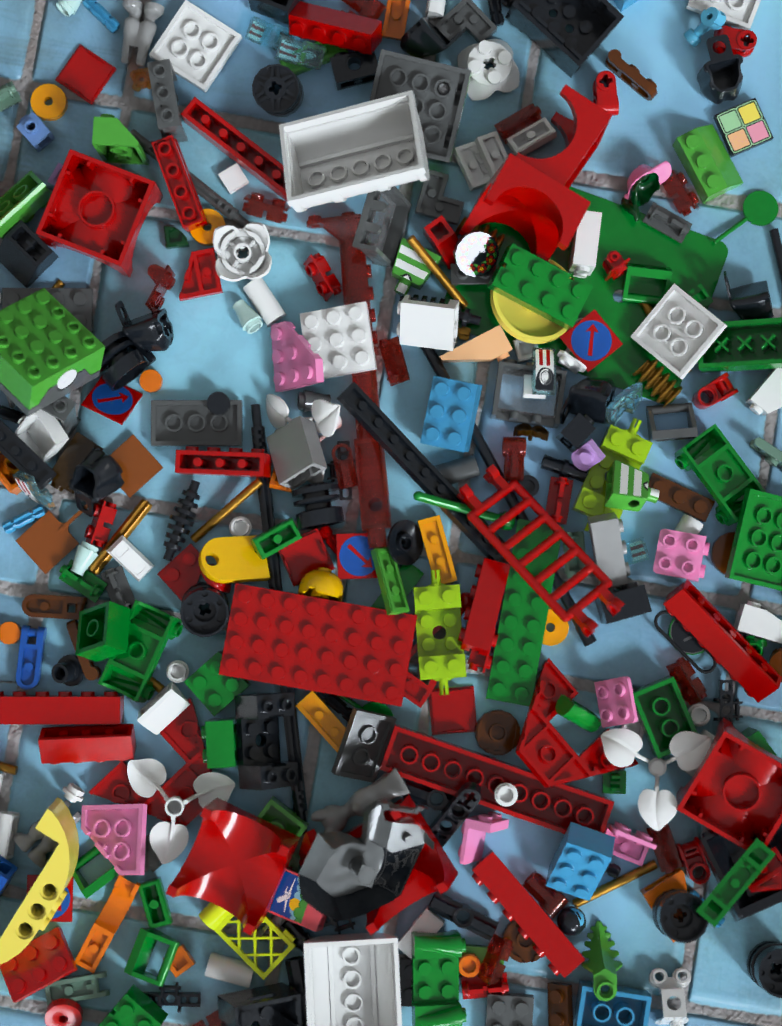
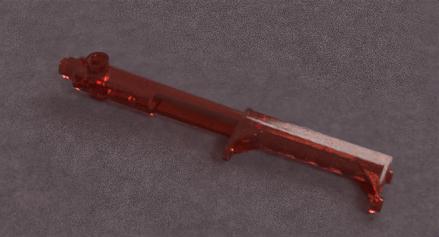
(368, 452)

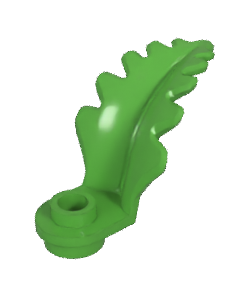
(602, 961)

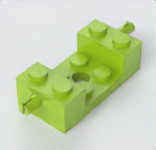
(616, 445)
(439, 606)

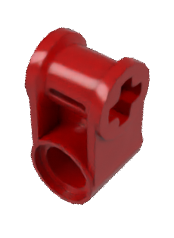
(736, 39)
(606, 96)
(717, 390)
(692, 859)

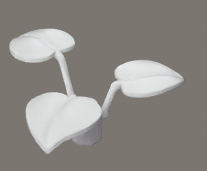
(323, 413)
(688, 749)
(165, 838)

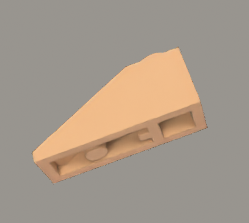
(483, 348)

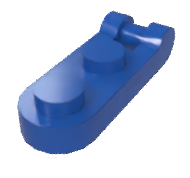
(30, 657)

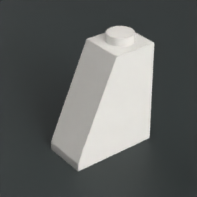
(768, 394)

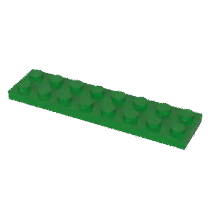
(521, 624)

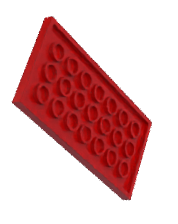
(318, 645)

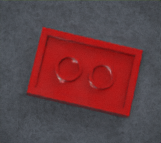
(38, 965)

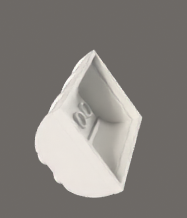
(353, 151)
(352, 980)

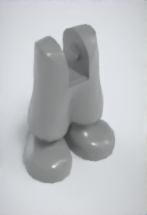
(139, 33)
(38, 854)

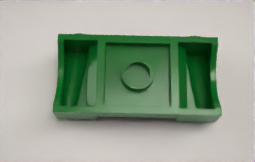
(720, 472)
(147, 638)
(436, 978)

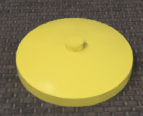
(522, 322)

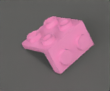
(681, 555)
(616, 701)
(474, 833)
(630, 845)

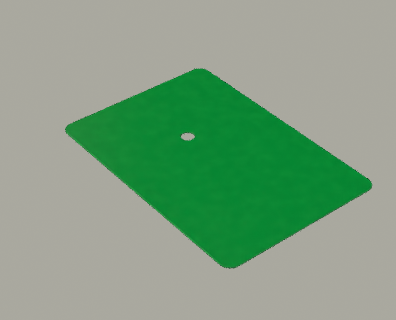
(692, 263)

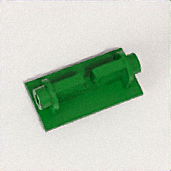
(88, 584)

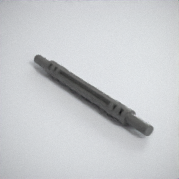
(202, 189)

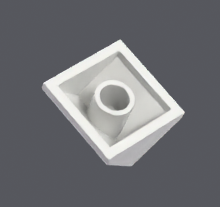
(162, 709)

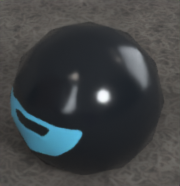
(571, 921)

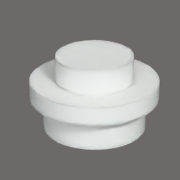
(240, 526)
(177, 671)
(700, 714)
(73, 793)
(506, 794)

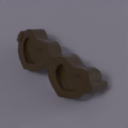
(537, 431)

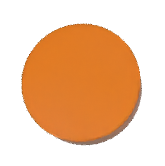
(151, 381)
(10, 632)
(469, 965)

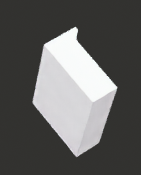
(42, 434)

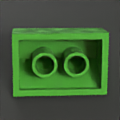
(115, 142)
(707, 162)
(22, 202)

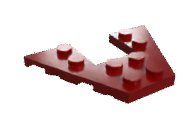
(187, 741)
(545, 749)

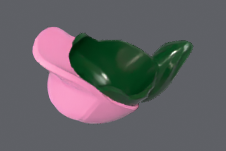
(642, 184)

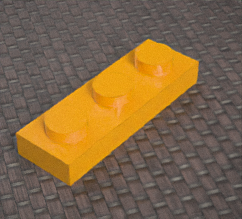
(437, 548)
(322, 719)

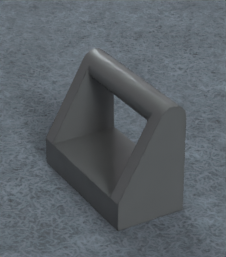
(672, 434)

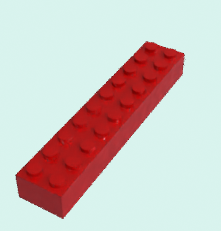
(450, 766)

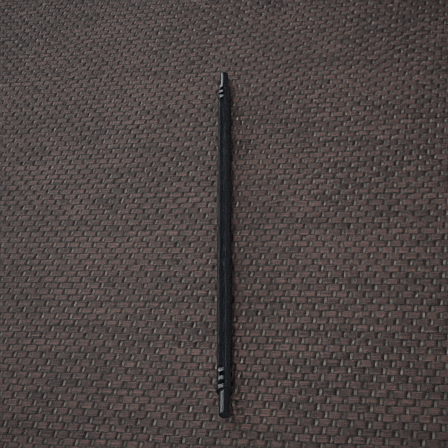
(275, 583)

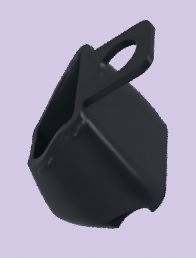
(424, 40)
(722, 76)
(750, 300)
(148, 331)
(590, 398)
(95, 479)

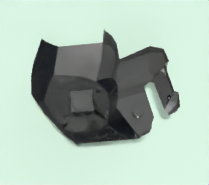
(357, 875)

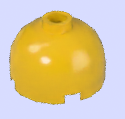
(322, 584)

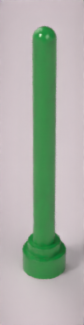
(459, 507)

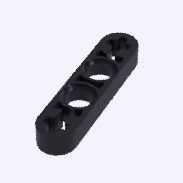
(453, 817)

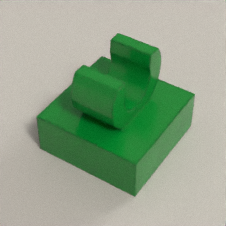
(701, 295)
(614, 782)

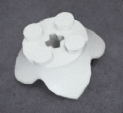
(485, 82)
(230, 240)

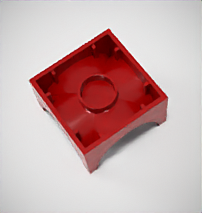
(580, 138)
(531, 204)
(97, 210)
(735, 789)
(236, 863)
(430, 874)

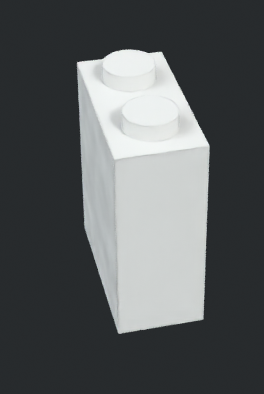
(585, 245)

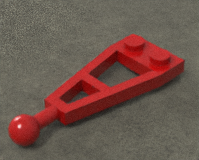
(417, 690)

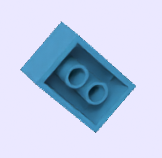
(451, 414)
(580, 861)
(627, 1008)

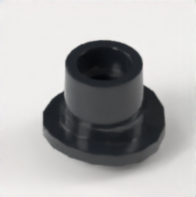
(68, 671)

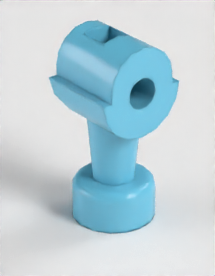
(710, 19)

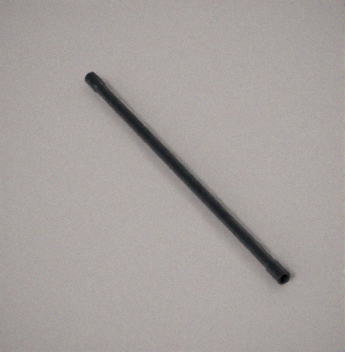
(511, 498)

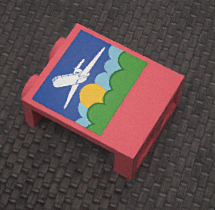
(290, 905)

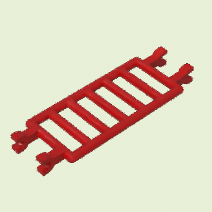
(493, 477)

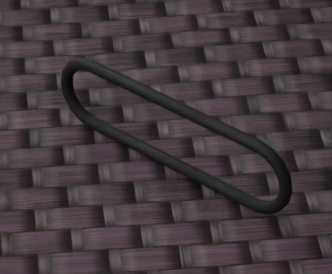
(678, 648)

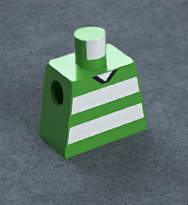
(410, 268)
(628, 488)

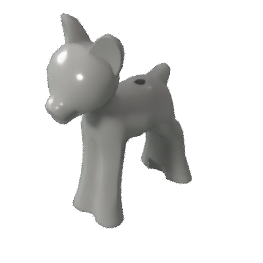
(386, 787)

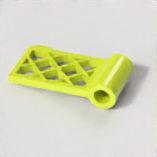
(218, 918)

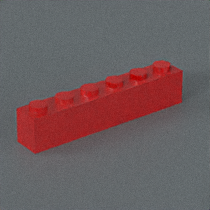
(235, 145)
(722, 641)
(61, 708)
(528, 914)

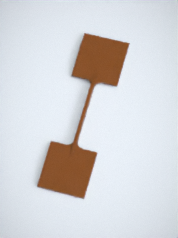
(50, 539)

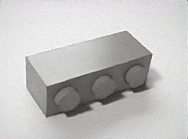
(608, 547)

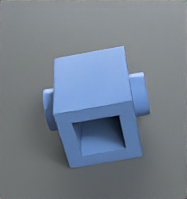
(35, 131)

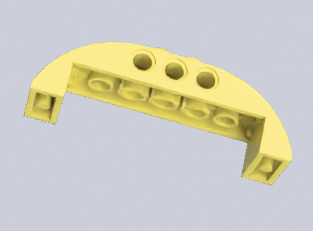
(49, 887)

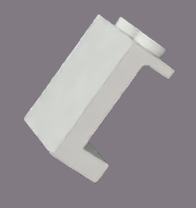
(428, 323)

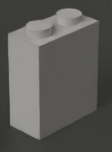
(296, 452)

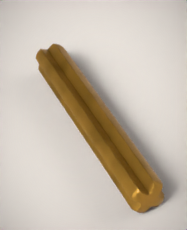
(125, 529)

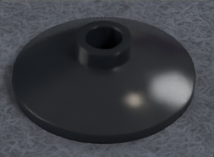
(405, 542)

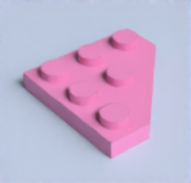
(293, 359)
(118, 834)

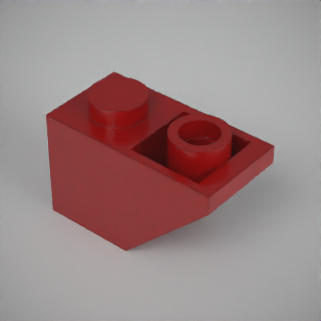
(442, 239)

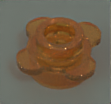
(136, 75)

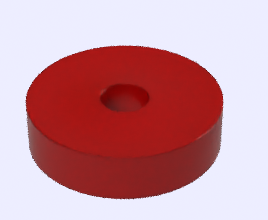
(63, 1007)

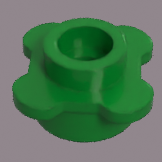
(760, 643)

